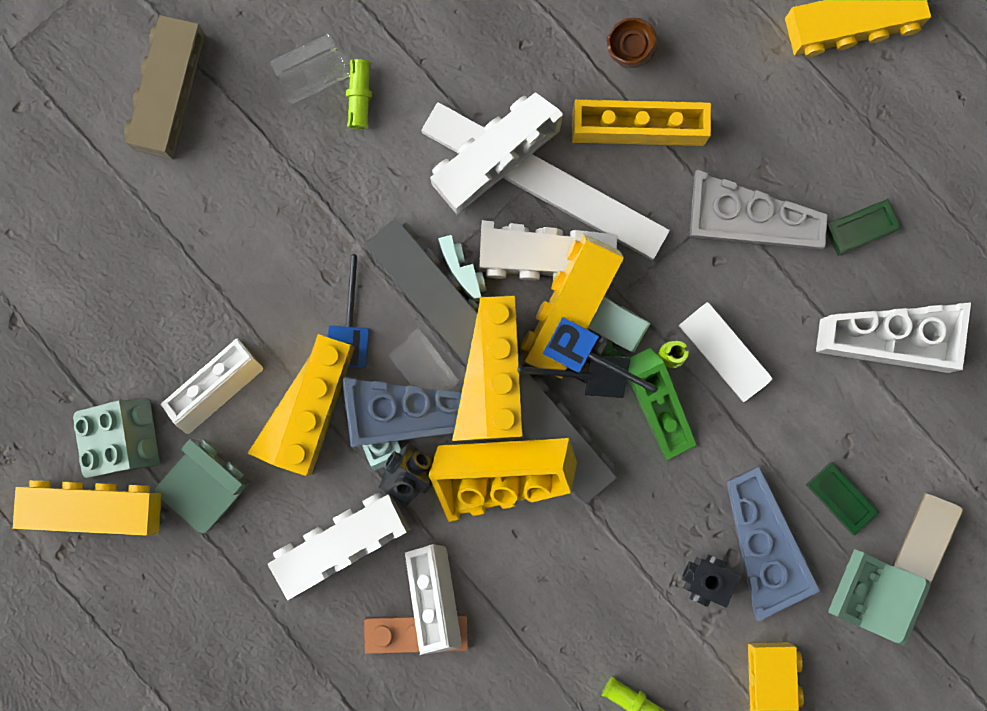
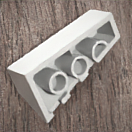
(497, 151)
(529, 253)
(906, 337)
(339, 545)

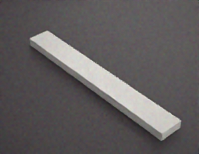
(557, 188)

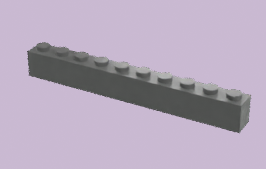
(455, 322)

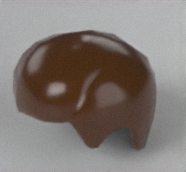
(632, 42)

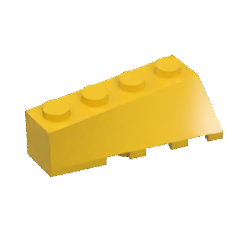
(491, 383)
(303, 416)
(501, 473)

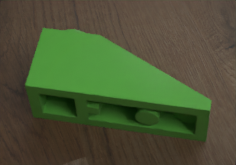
(661, 408)

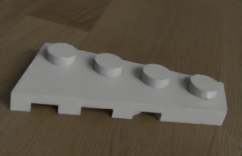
(741, 215)

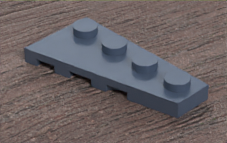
(396, 413)
(768, 549)

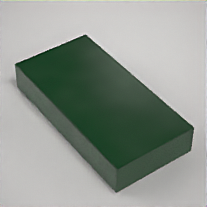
(863, 227)
(842, 498)

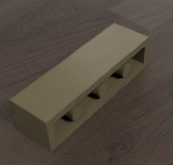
(164, 87)

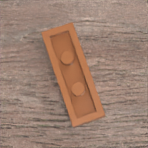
(400, 634)

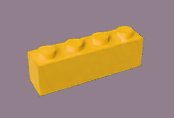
(846, 22)
(641, 122)
(575, 296)
(87, 509)
(774, 677)

